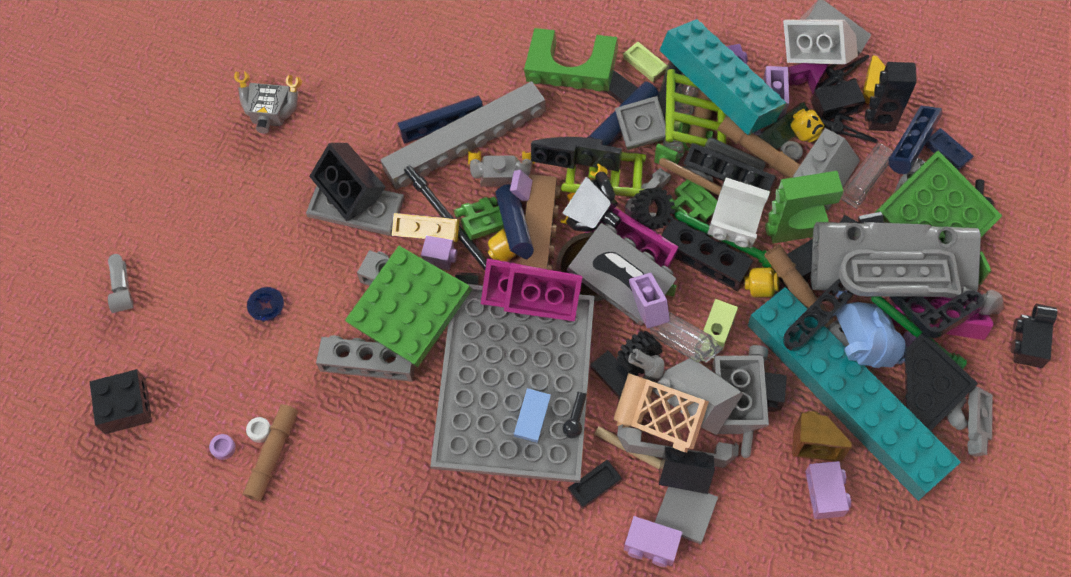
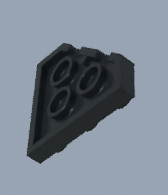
(933, 381)

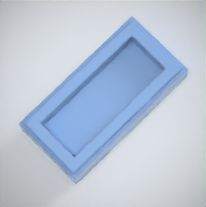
(532, 415)

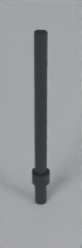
(421, 185)

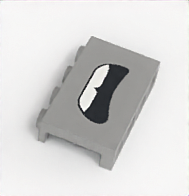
(610, 262)

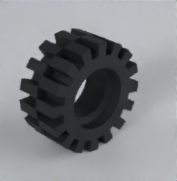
(663, 207)
(645, 343)

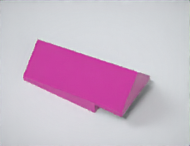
(646, 239)
(531, 290)
(975, 327)

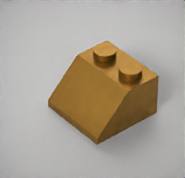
(819, 438)

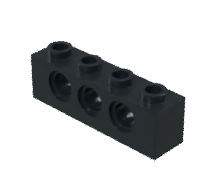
(891, 96)
(724, 167)
(711, 264)

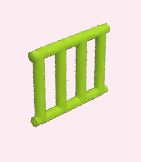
(671, 115)
(638, 160)

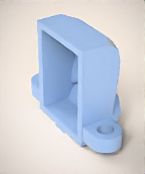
(871, 335)

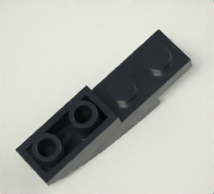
(575, 150)

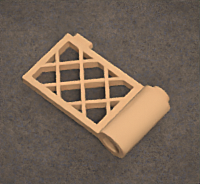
(636, 402)

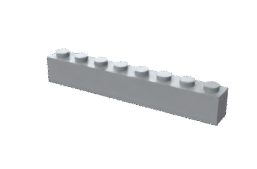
(464, 134)

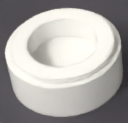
(258, 429)

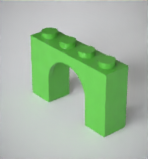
(593, 74)
(801, 204)

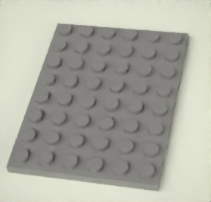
(484, 381)

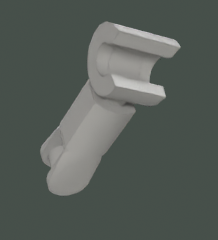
(121, 297)

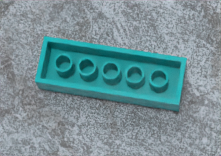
(722, 76)

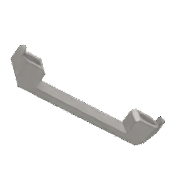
(631, 442)

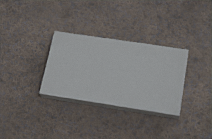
(374, 219)

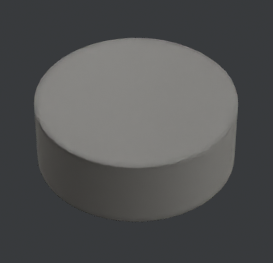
(792, 150)

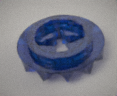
(265, 295)

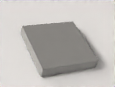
(641, 122)
(687, 512)

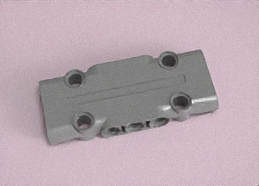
(832, 245)

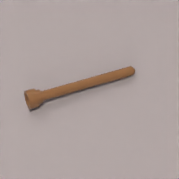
(687, 174)

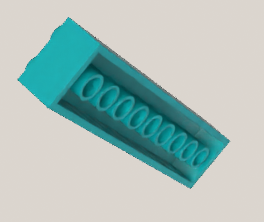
(856, 398)

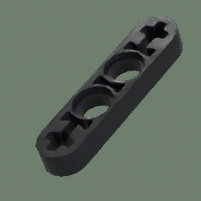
(820, 315)

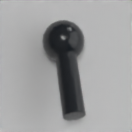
(572, 427)

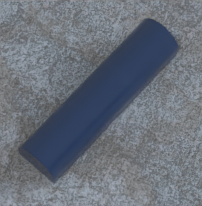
(427, 123)
(610, 129)
(914, 139)
(514, 222)

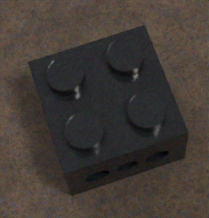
(120, 401)

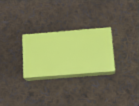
(645, 61)

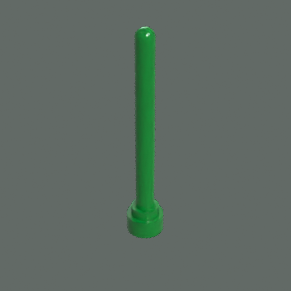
(701, 226)
(911, 327)

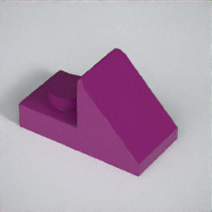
(809, 72)

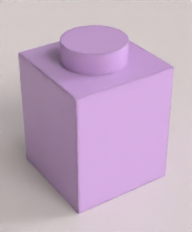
(439, 252)

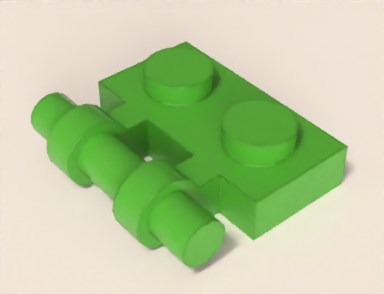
(697, 199)
(483, 222)

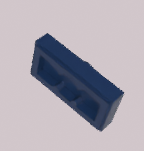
(949, 148)

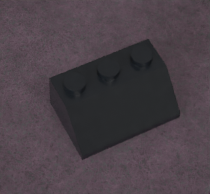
(346, 180)

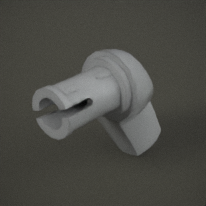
(992, 303)
(651, 364)

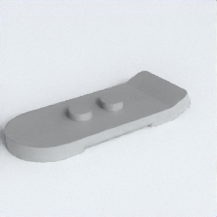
(900, 273)

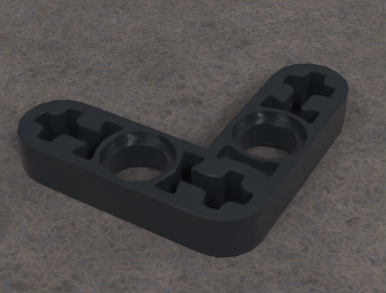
(933, 316)

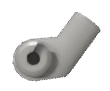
(957, 417)

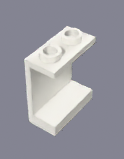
(738, 213)

